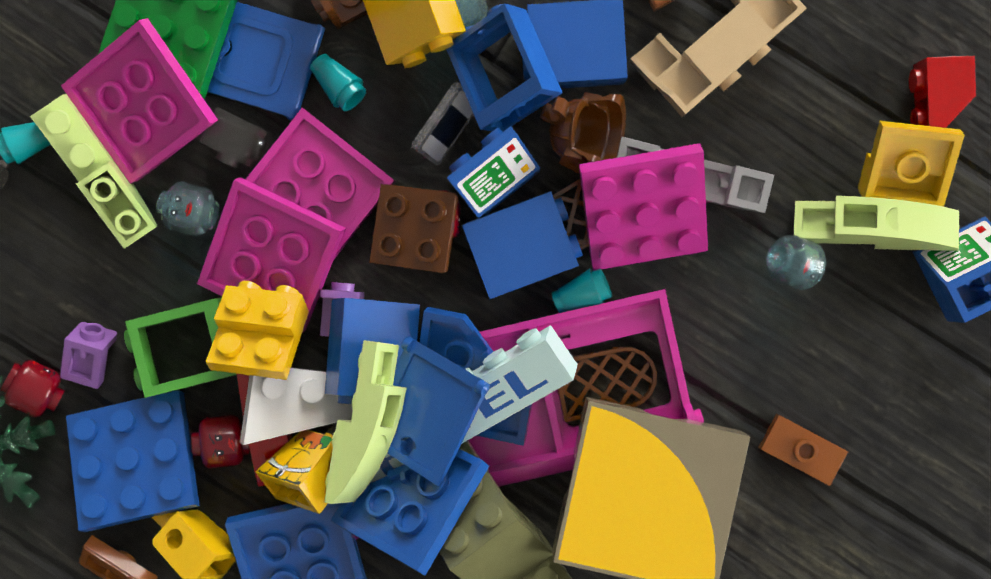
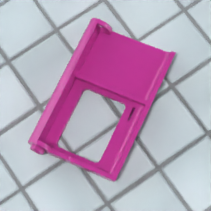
(549, 438)

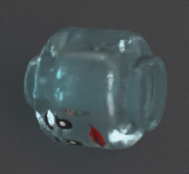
(188, 209)
(796, 262)

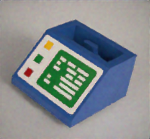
(493, 172)
(963, 276)

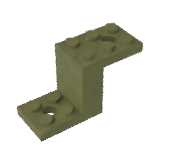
(497, 539)

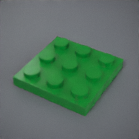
(188, 27)

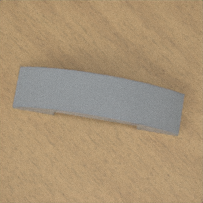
(724, 184)

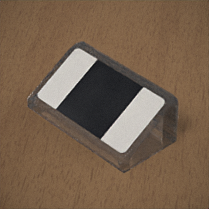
(444, 125)

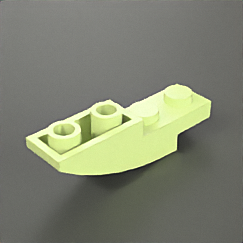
(97, 173)
(879, 222)
(366, 438)

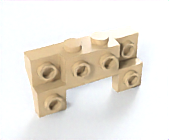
(715, 55)

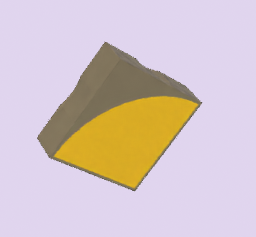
(649, 494)

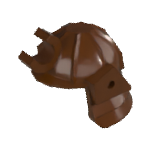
(585, 128)

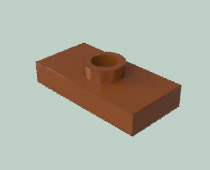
(803, 449)
(110, 563)

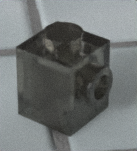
(234, 139)

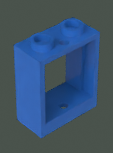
(523, 99)

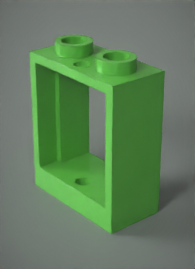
(138, 344)

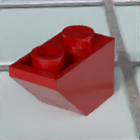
(941, 89)

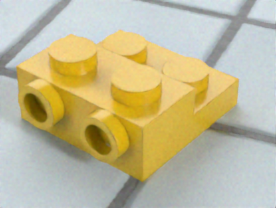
(911, 163)
(257, 330)

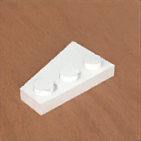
(289, 405)

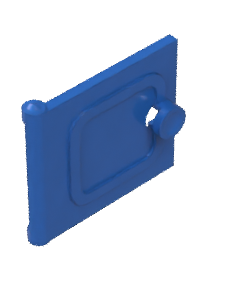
(266, 60)
(435, 411)

